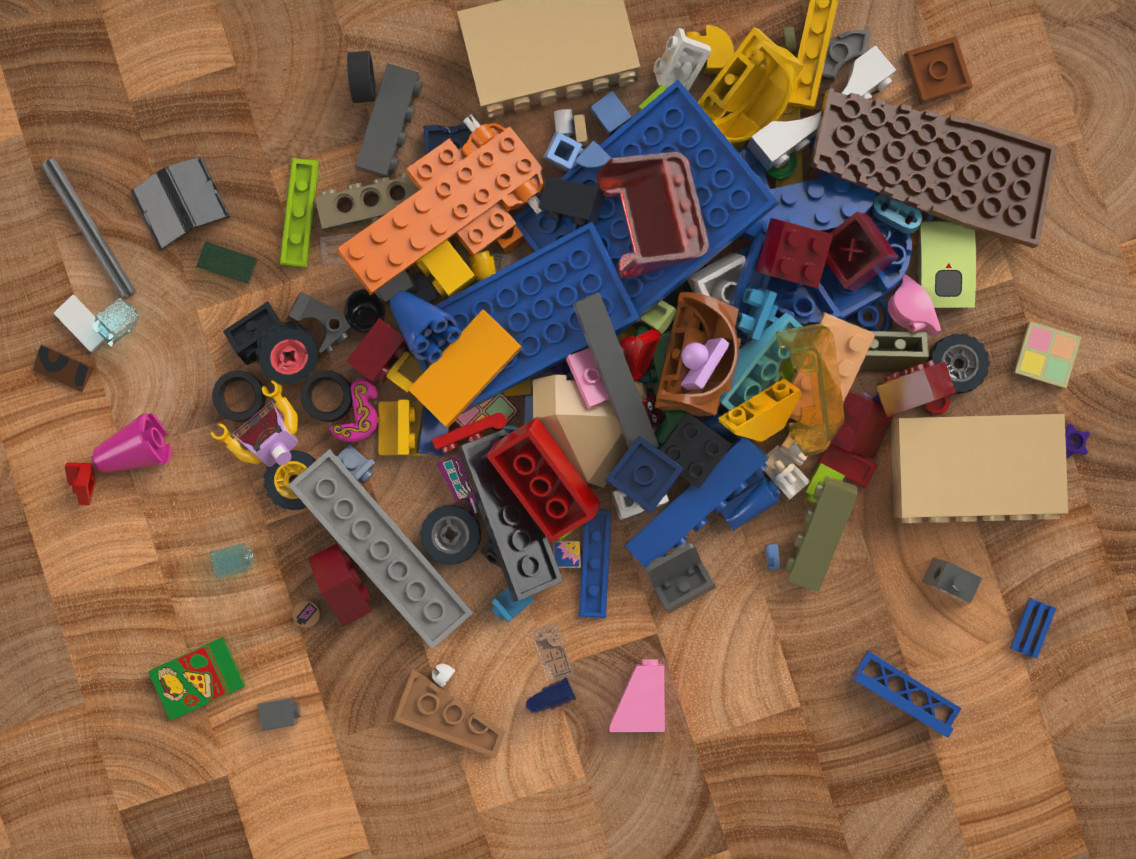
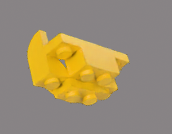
(750, 89)

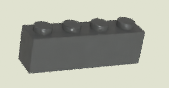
(388, 120)

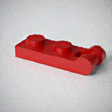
(470, 432)

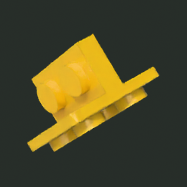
(399, 428)

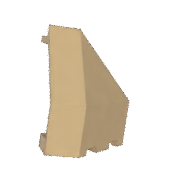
(586, 436)

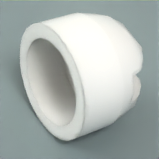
(443, 674)

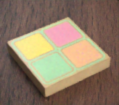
(1047, 355)

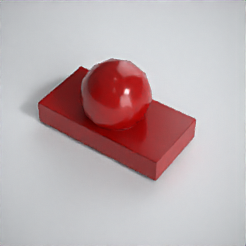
(639, 352)

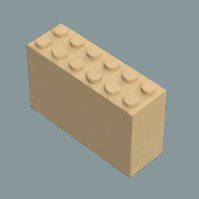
(546, 51)
(979, 468)

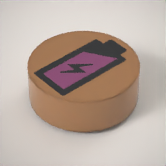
(306, 614)

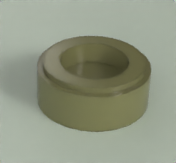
(789, 39)

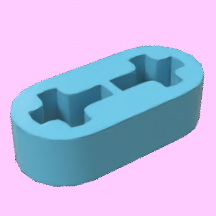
(896, 214)

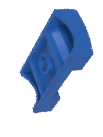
(754, 498)

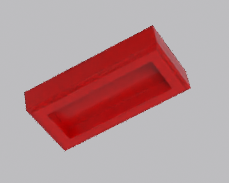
(852, 465)

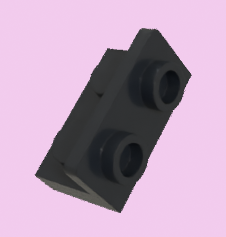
(246, 332)

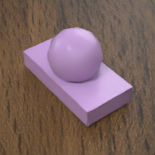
(702, 361)

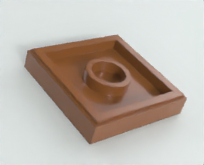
(938, 70)

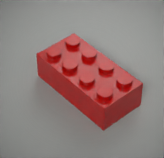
(544, 480)

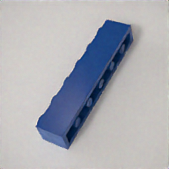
(694, 504)

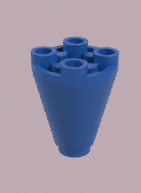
(424, 326)

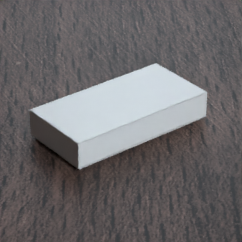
(79, 322)

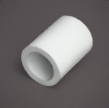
(564, 122)

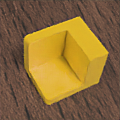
(405, 372)

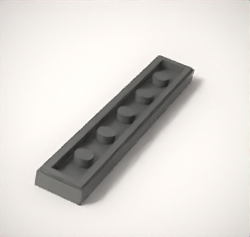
(613, 369)

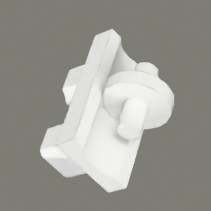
(785, 473)

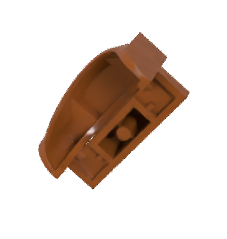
(718, 322)

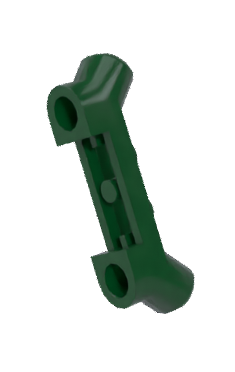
(672, 417)

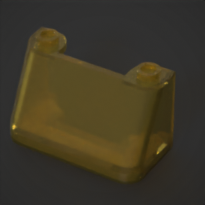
(814, 352)

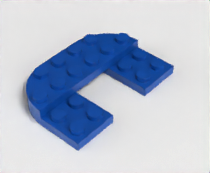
(813, 203)
(808, 303)

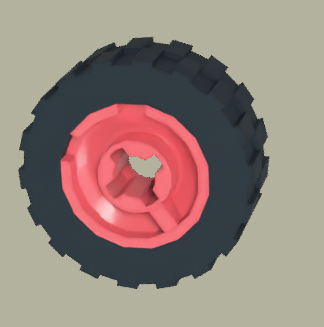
(288, 338)

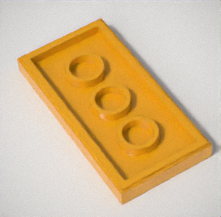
(465, 368)

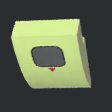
(947, 264)

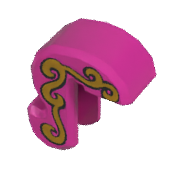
(365, 414)

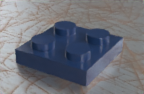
(644, 474)

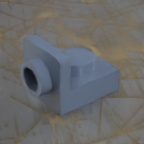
(356, 463)

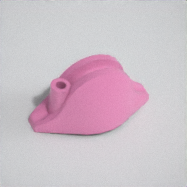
(913, 308)

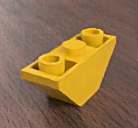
(764, 412)

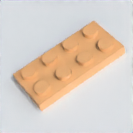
(851, 348)

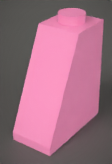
(642, 700)

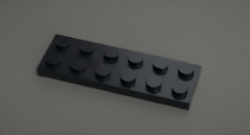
(516, 537)

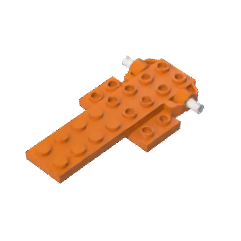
(458, 195)

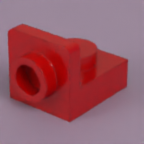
(82, 479)

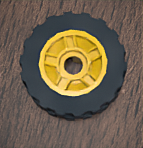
(278, 477)

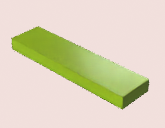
(299, 213)

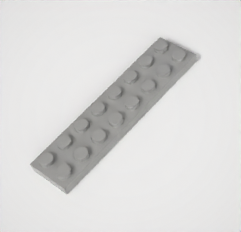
(380, 548)

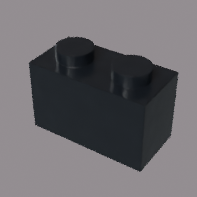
(571, 201)

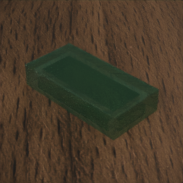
(227, 263)

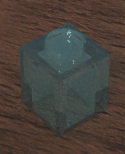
(116, 321)
(231, 560)

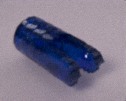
(551, 696)

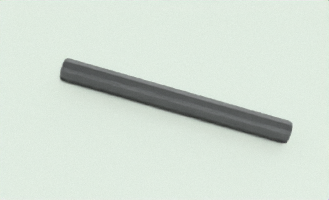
(88, 228)

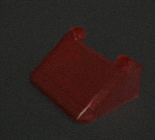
(659, 210)

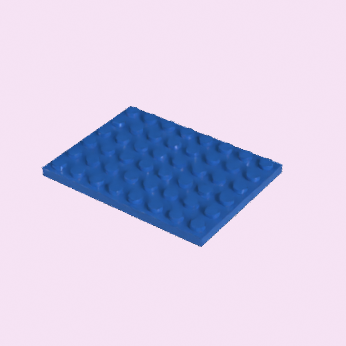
(725, 186)

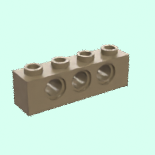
(329, 201)

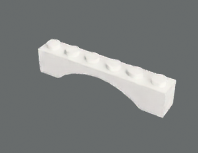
(780, 139)

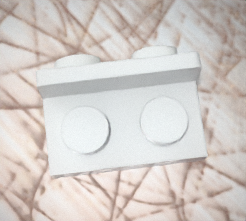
(681, 60)

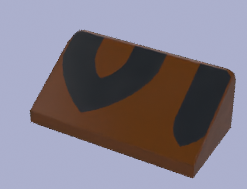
(62, 368)

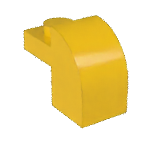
(720, 45)

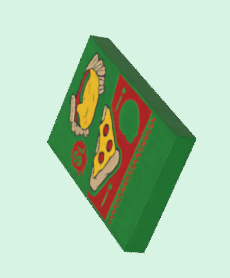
(196, 678)

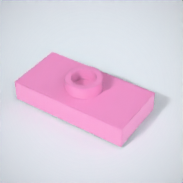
(587, 378)

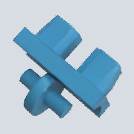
(761, 313)

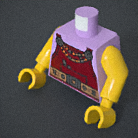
(267, 434)

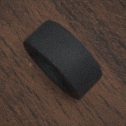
(361, 76)
(224, 381)
(312, 381)

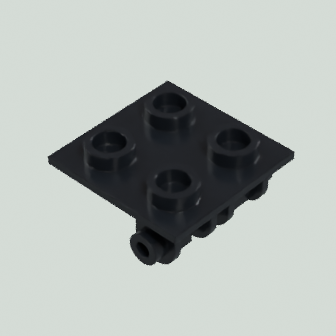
(695, 449)

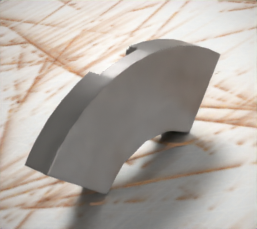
(843, 49)

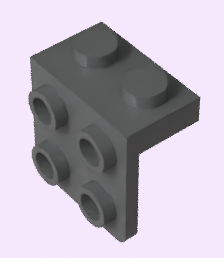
(679, 577)

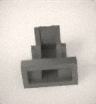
(306, 307)

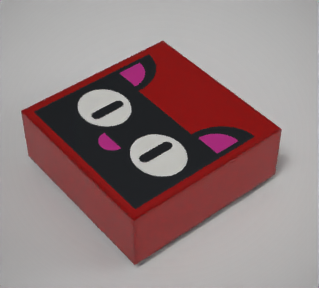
(653, 413)

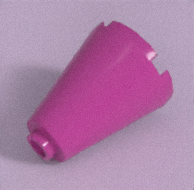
(134, 446)

